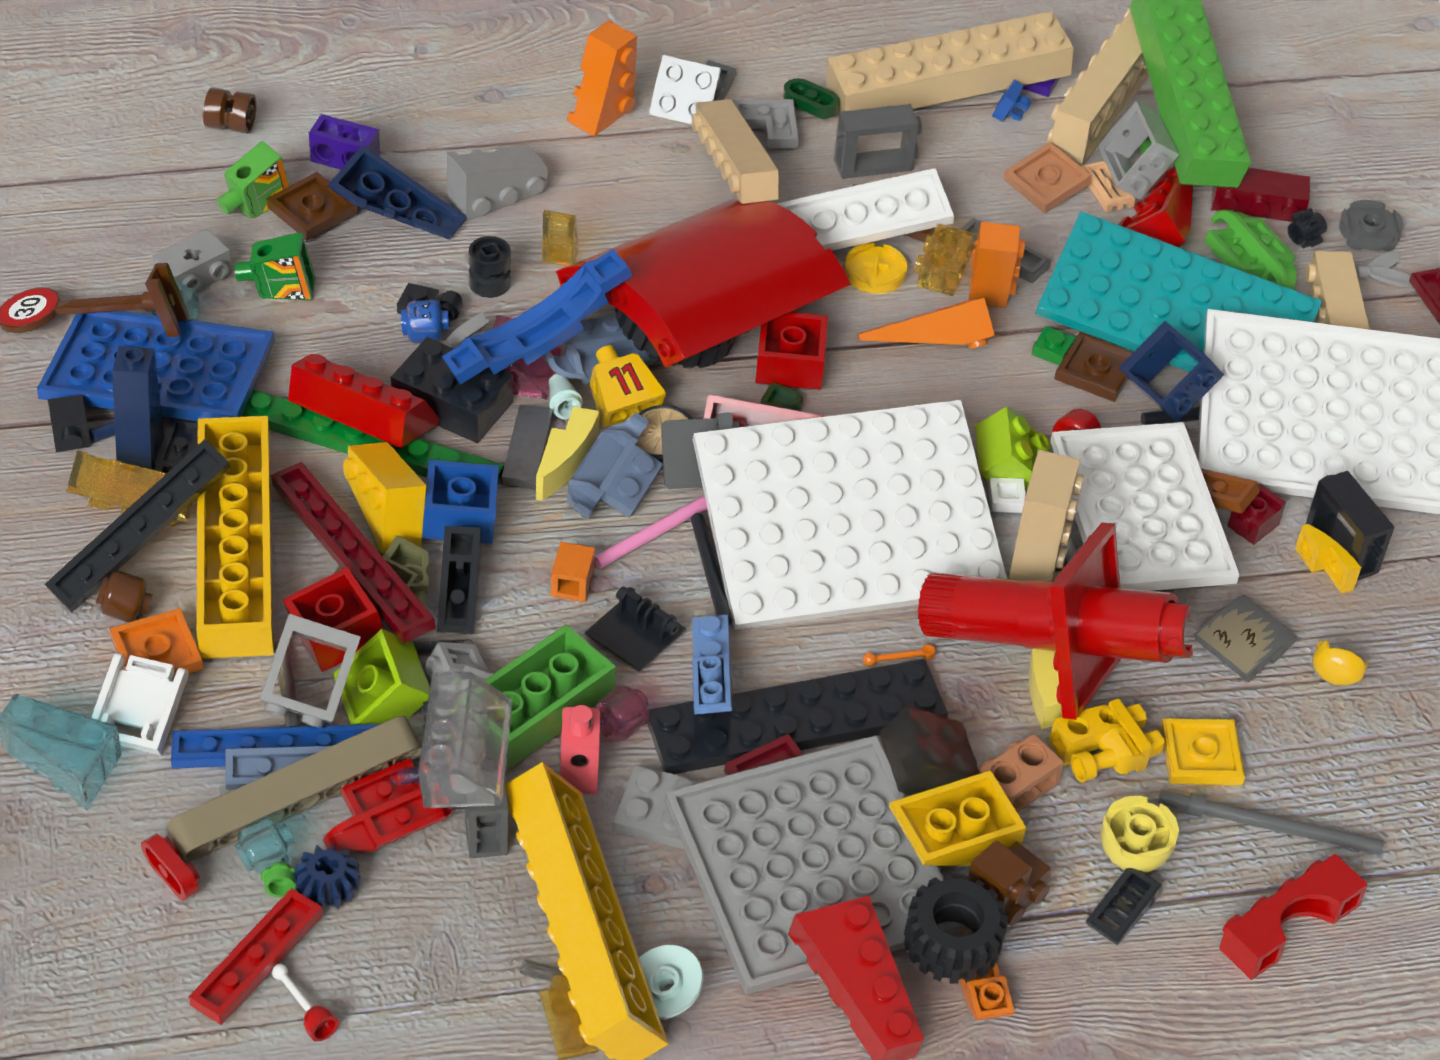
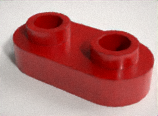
(164, 859)

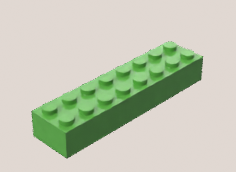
(1191, 91)

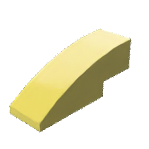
(566, 451)
(1043, 687)

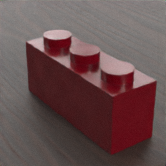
(1265, 195)

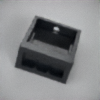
(1372, 528)

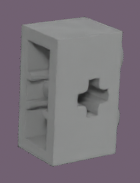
(197, 260)

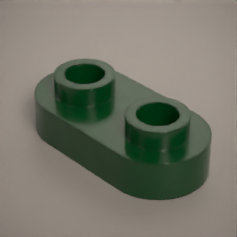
(812, 98)

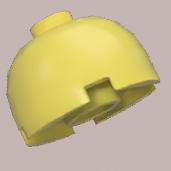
(1138, 833)

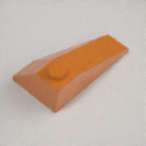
(955, 324)

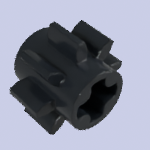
(1307, 228)

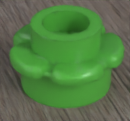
(278, 879)

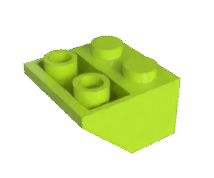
(1008, 446)

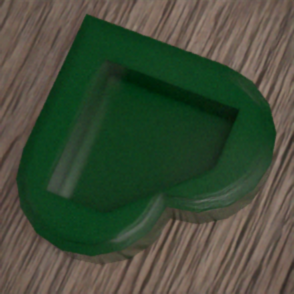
(782, 397)

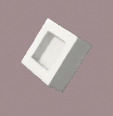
(1006, 494)

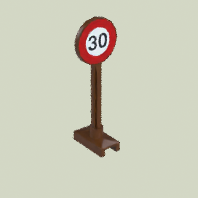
(40, 305)

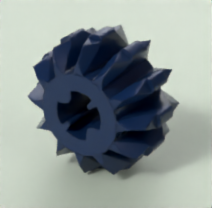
(328, 876)

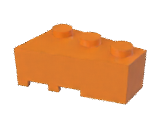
(996, 263)

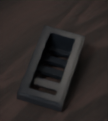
(1139, 881)

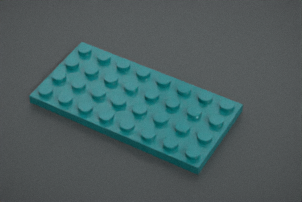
(1130, 283)

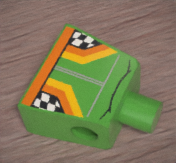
(253, 180)

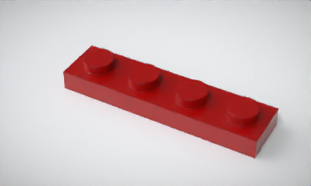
(255, 956)

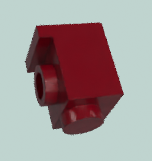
(1259, 517)

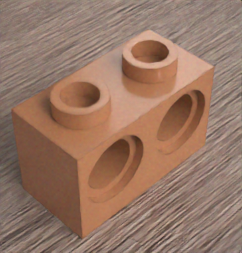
(1025, 771)

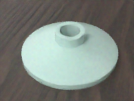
(674, 966)

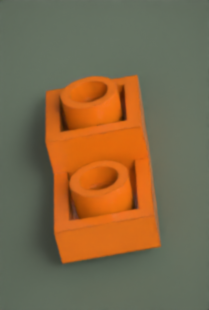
(988, 995)

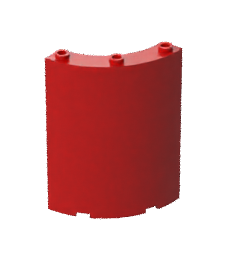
(719, 275)

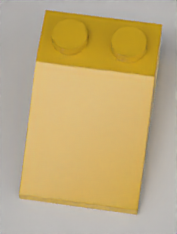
(958, 820)

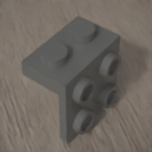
(678, 450)

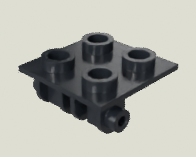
(635, 629)

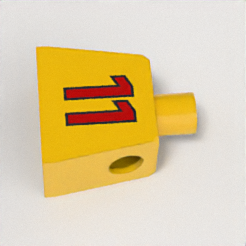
(622, 386)

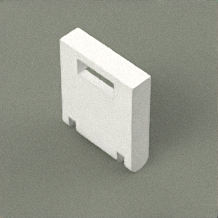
(141, 699)

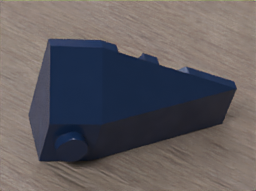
(383, 189)

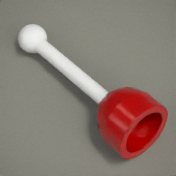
(318, 1020)

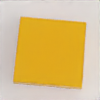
(1202, 751)

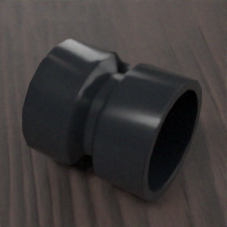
(489, 266)

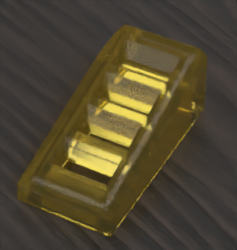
(558, 245)

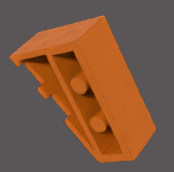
(607, 79)

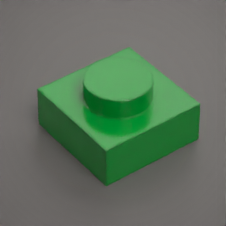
(1052, 345)

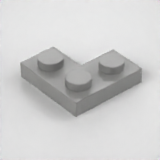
(775, 116)

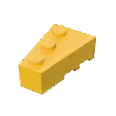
(386, 492)

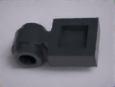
(449, 300)

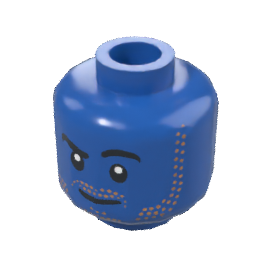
(424, 320)

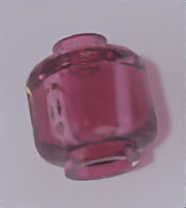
(622, 712)

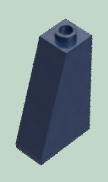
(137, 407)

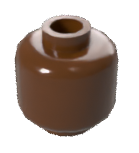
(123, 596)

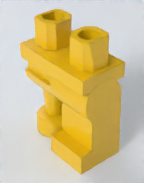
(1114, 731)

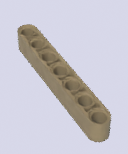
(292, 788)

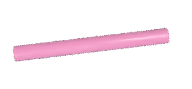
(650, 532)

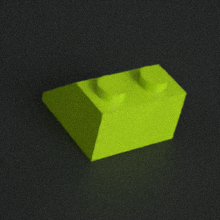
(384, 681)

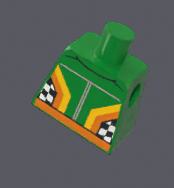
(279, 268)

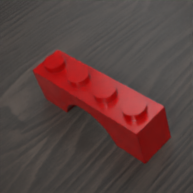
(1324, 891)

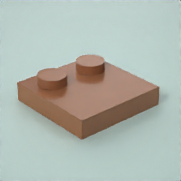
(1047, 177)

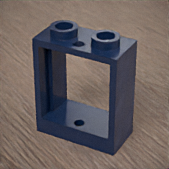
(1166, 344)

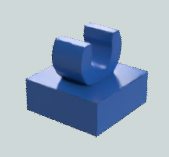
(1011, 101)

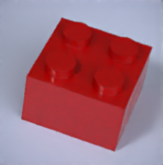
(792, 351)
(337, 603)

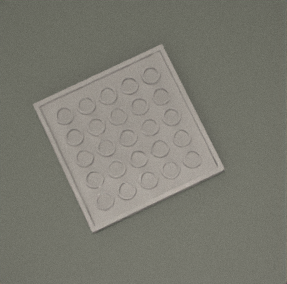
(796, 843)

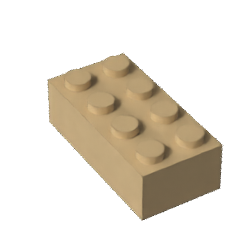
(1045, 518)

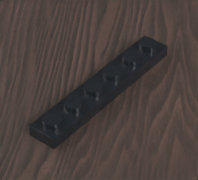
(138, 525)

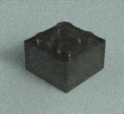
(927, 750)

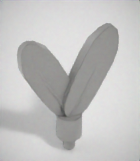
(1381, 270)

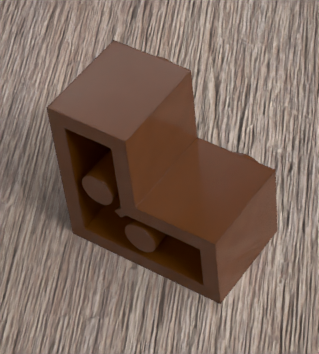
(1013, 875)

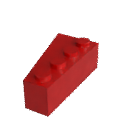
(857, 967)

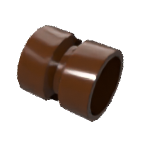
(229, 110)

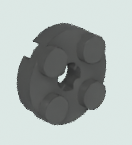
(1383, 233)

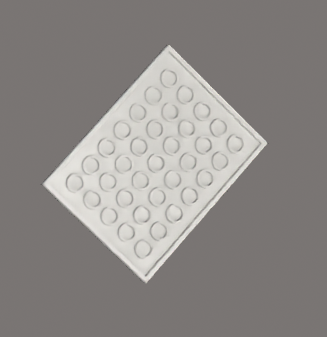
(1321, 403)
(844, 511)

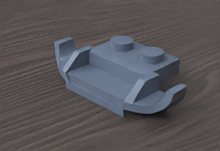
(582, 347)
(614, 470)

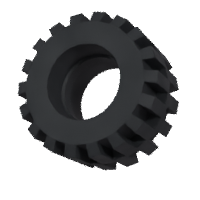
(961, 903)

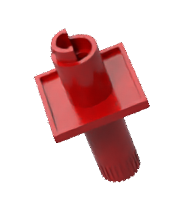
(1077, 616)

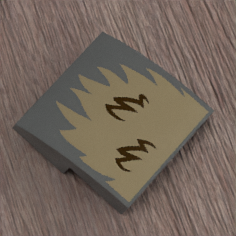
(1245, 637)

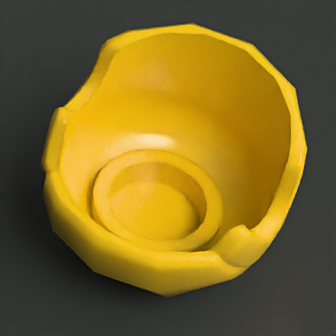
(1338, 665)

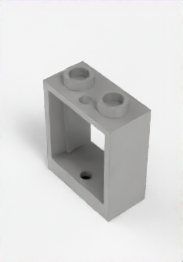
(1119, 147)
(322, 634)

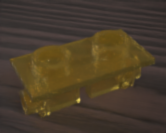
(564, 1020)

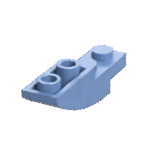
(712, 665)

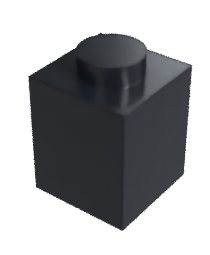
(69, 423)

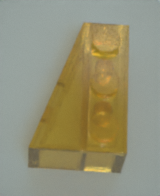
(113, 483)

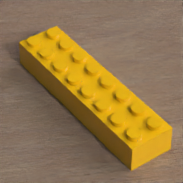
(236, 543)
(584, 916)

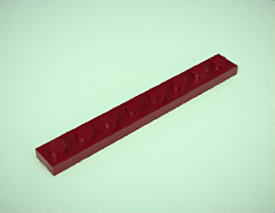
(353, 550)

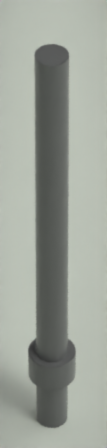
(1198, 805)

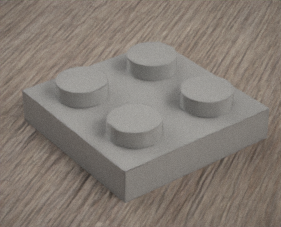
(644, 808)

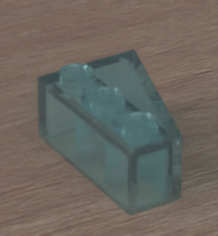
(61, 745)

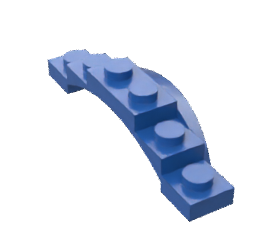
(543, 325)

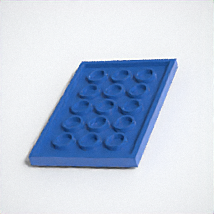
(199, 374)

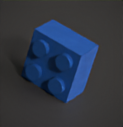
(460, 497)

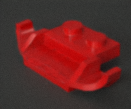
(383, 811)

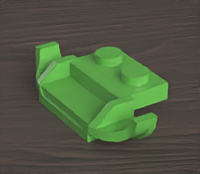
(1252, 248)

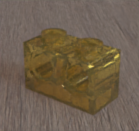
(944, 259)

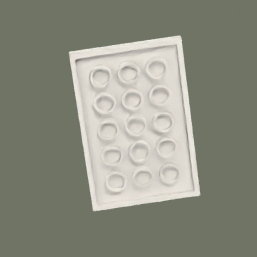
(1159, 503)

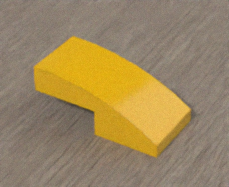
(1326, 554)

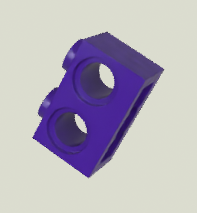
(337, 140)

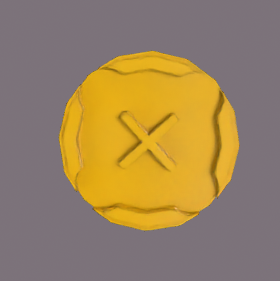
(875, 268)

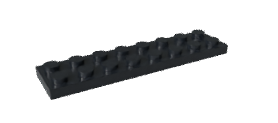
(810, 711)

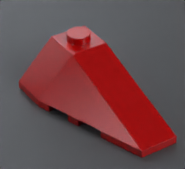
(1165, 211)

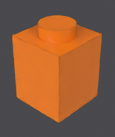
(572, 571)

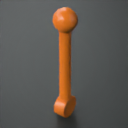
(927, 652)

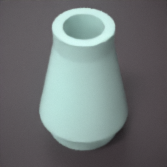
(563, 396)

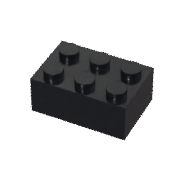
(463, 408)

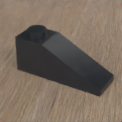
(459, 579)

